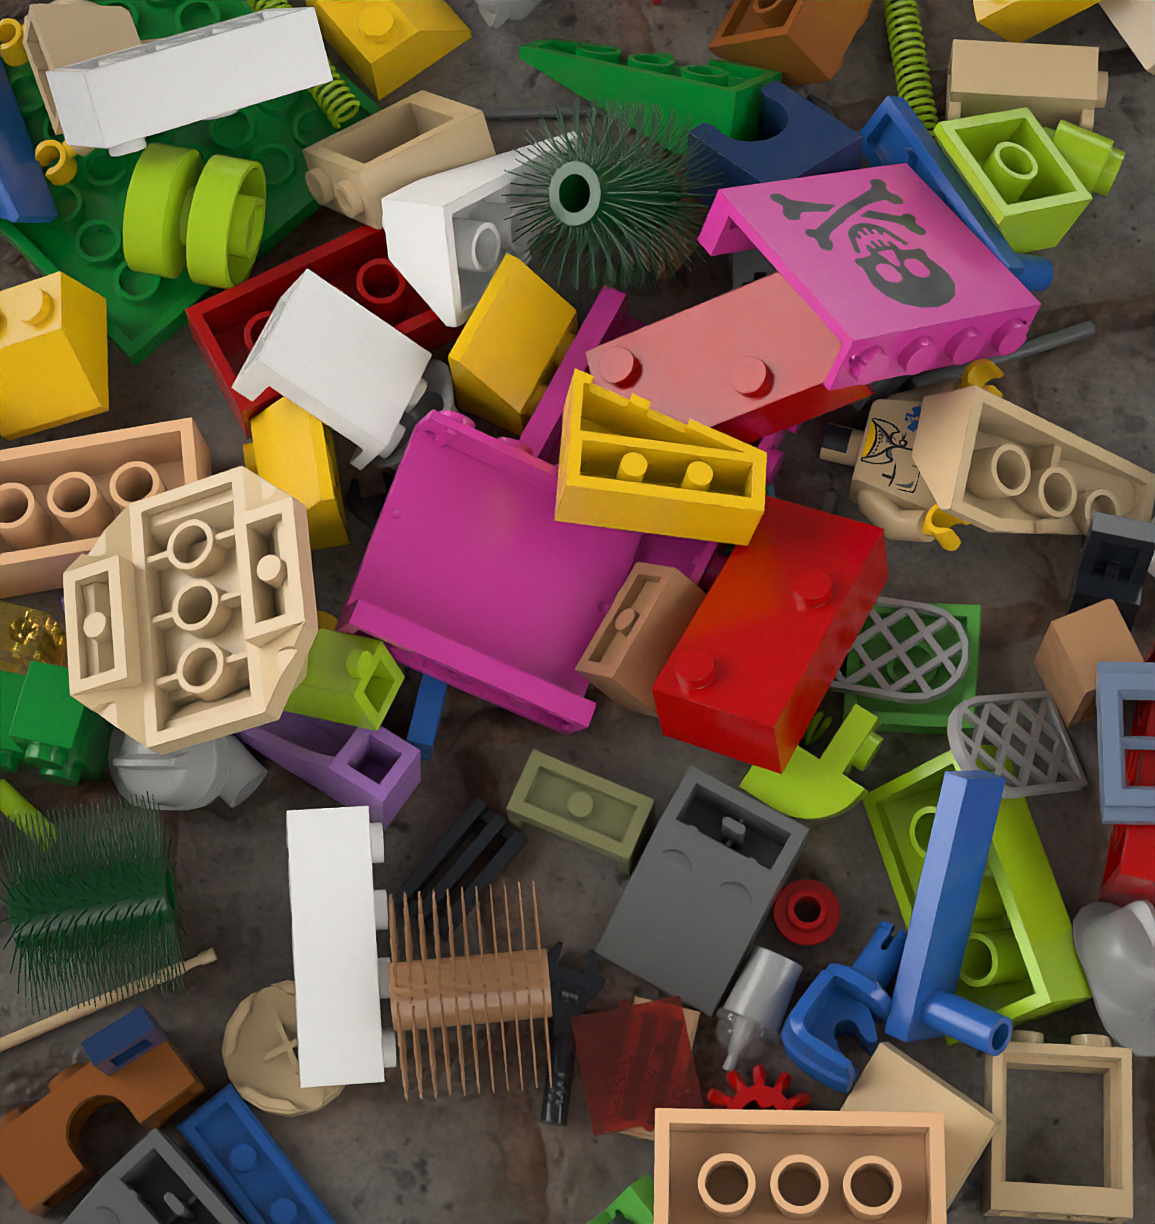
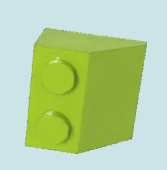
(1015, 176)

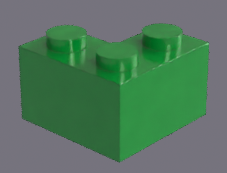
(50, 728)

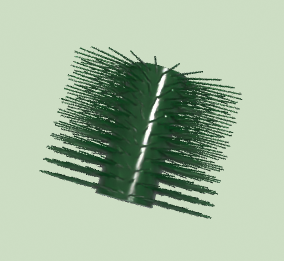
(615, 195)
(93, 903)

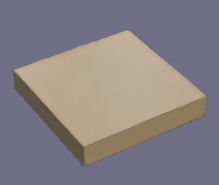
(901, 1084)

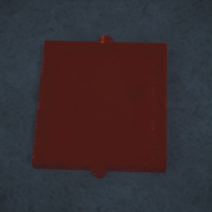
(635, 1063)

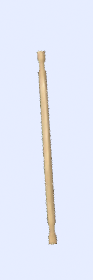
(74, 1013)

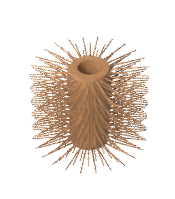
(465, 990)

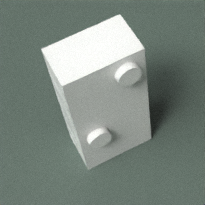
(188, 78)

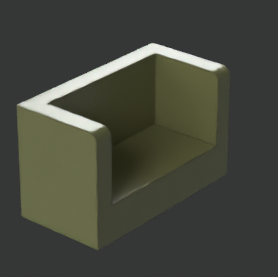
(582, 809)

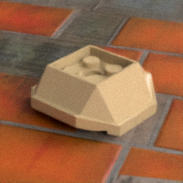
(193, 612)

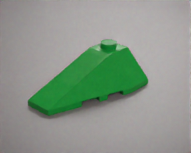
(714, 94)

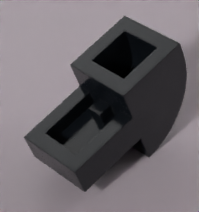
(1112, 564)

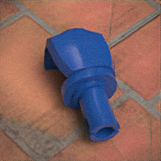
(844, 1003)

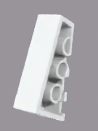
(336, 946)

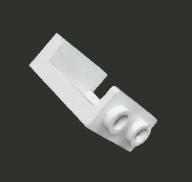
(338, 366)

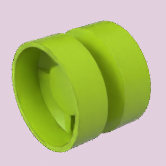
(194, 215)

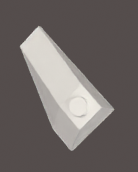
(452, 229)

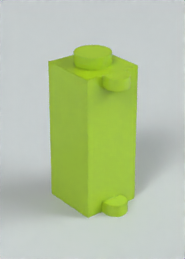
(347, 681)

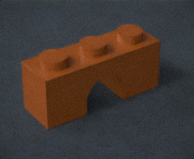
(43, 1143)

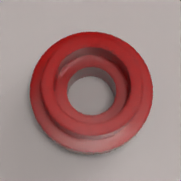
(806, 933)

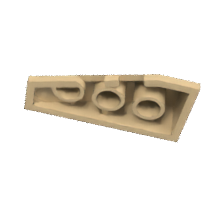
(1019, 470)

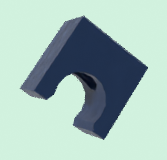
(792, 144)

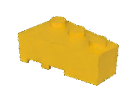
(654, 473)

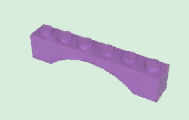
(341, 760)

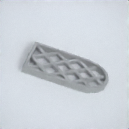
(871, 667)
(1052, 728)

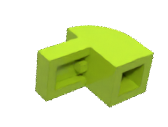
(820, 787)

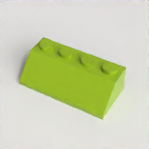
(1020, 934)

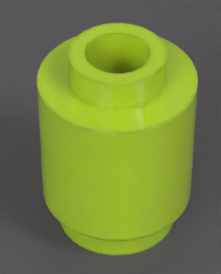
(1088, 155)

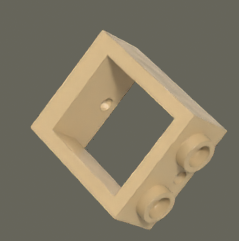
(393, 150)
(1063, 1202)

